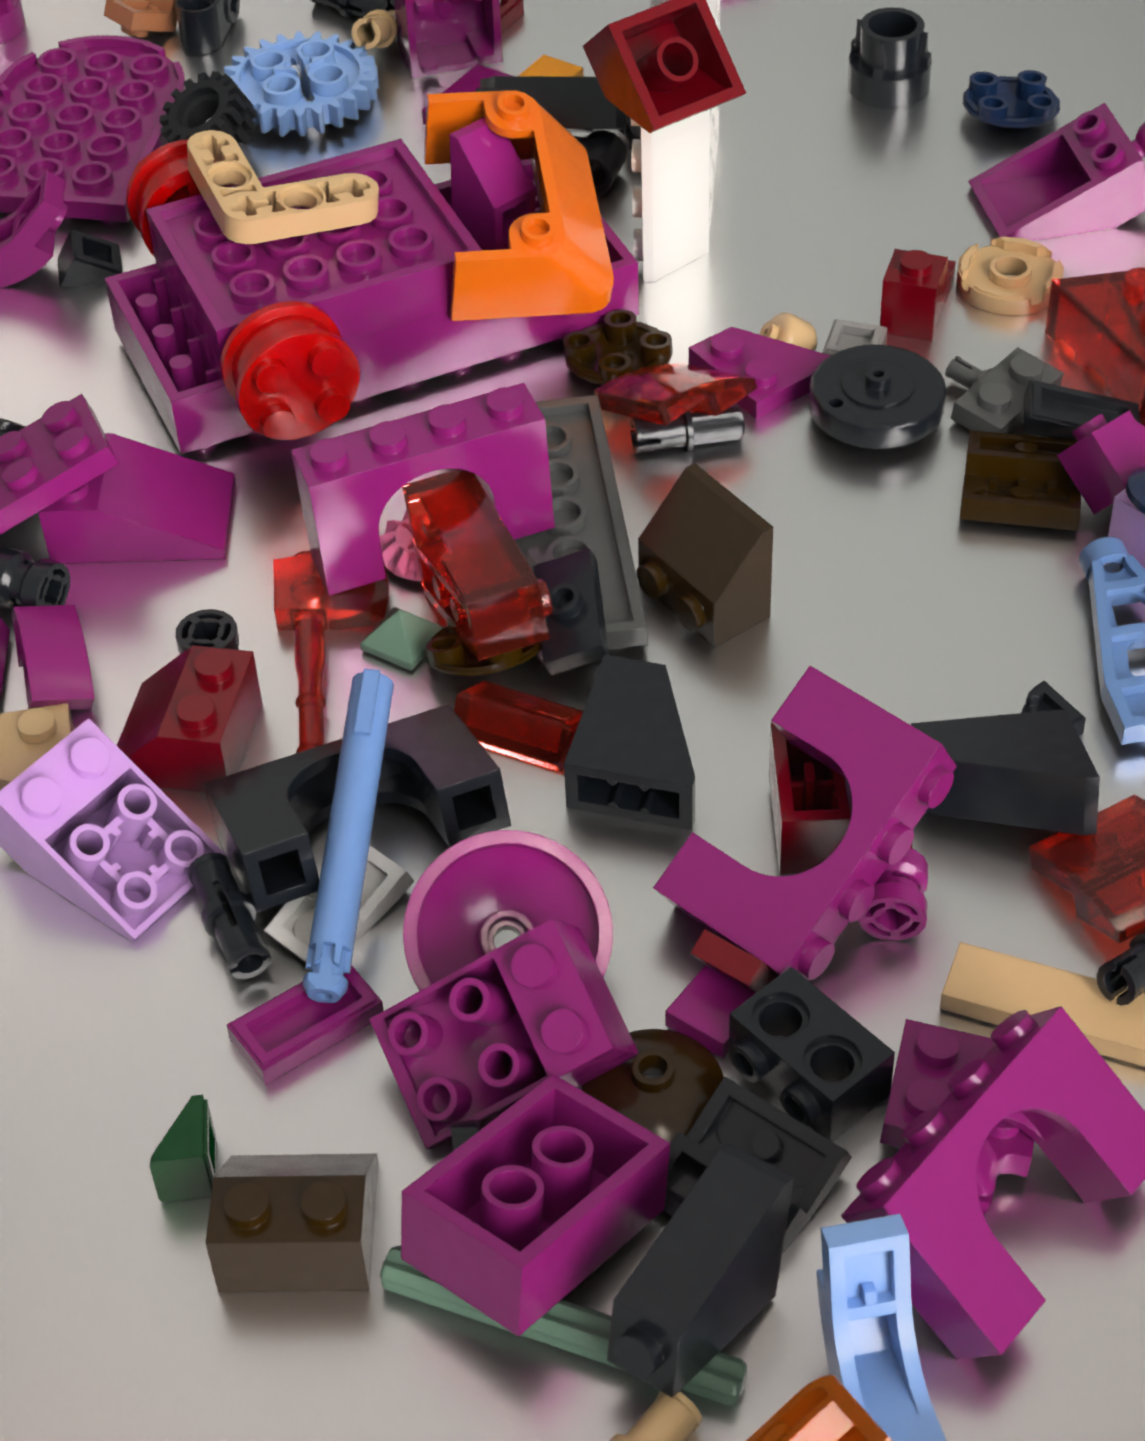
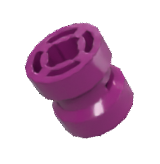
(899, 902)

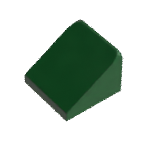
(186, 1155)

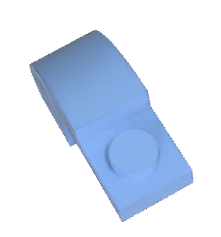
(871, 1326)

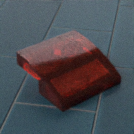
(670, 390)
(1102, 869)

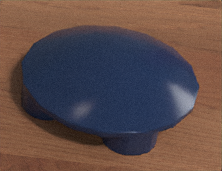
(1011, 100)

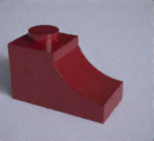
(915, 293)

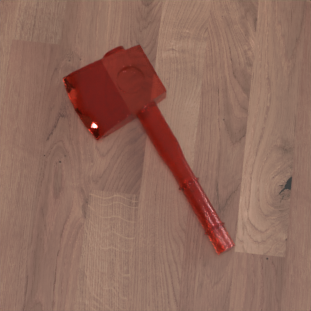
(307, 609)

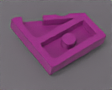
(778, 367)

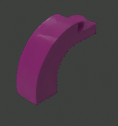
(30, 231)

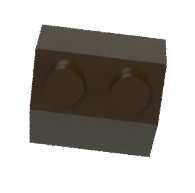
(707, 558)
(293, 1222)

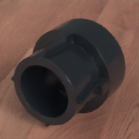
(889, 59)

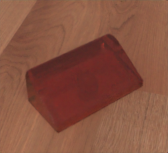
(518, 724)

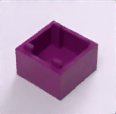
(448, 35)

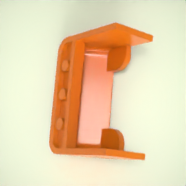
(555, 256)

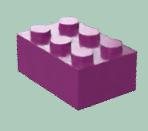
(534, 1203)

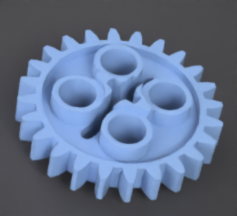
(331, 73)

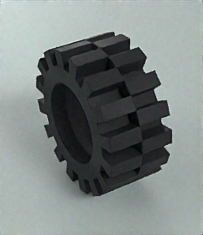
(211, 98)

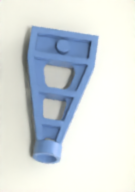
(1110, 586)

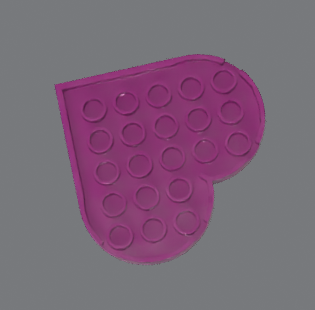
(84, 117)

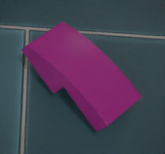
(53, 656)

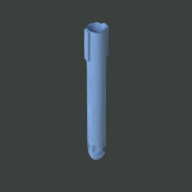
(348, 837)

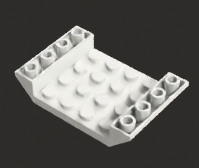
(675, 188)

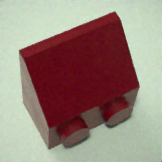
(664, 64)
(194, 718)

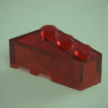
(1105, 327)
(474, 566)

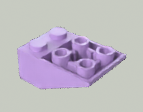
(100, 832)

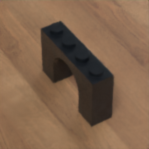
(271, 808)

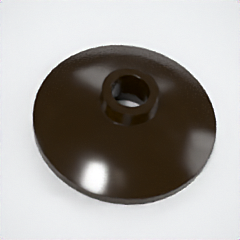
(663, 1103)

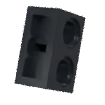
(815, 1045)

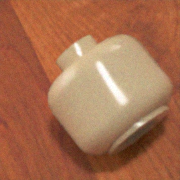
(791, 330)

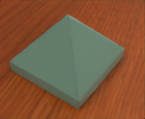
(400, 638)

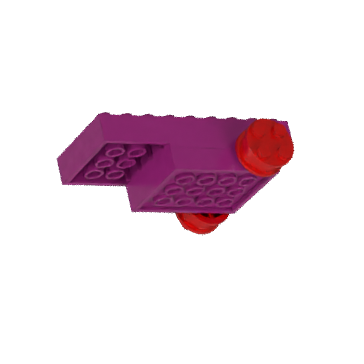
(310, 322)

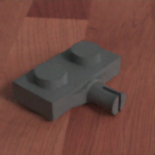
(997, 394)

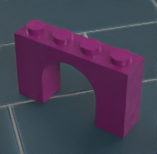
(354, 475)
(798, 917)
(1076, 1110)

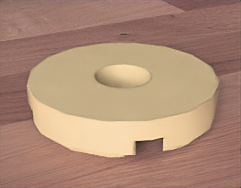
(986, 287)

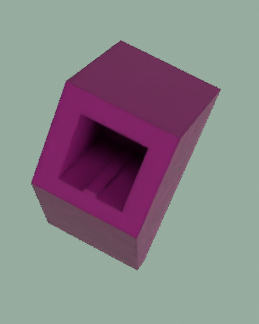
(488, 184)

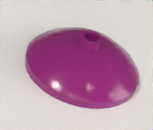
(495, 886)

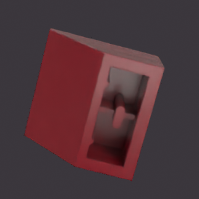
(807, 804)

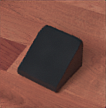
(87, 260)

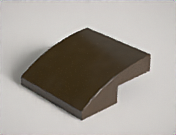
(1019, 481)

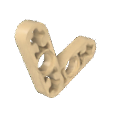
(267, 213)

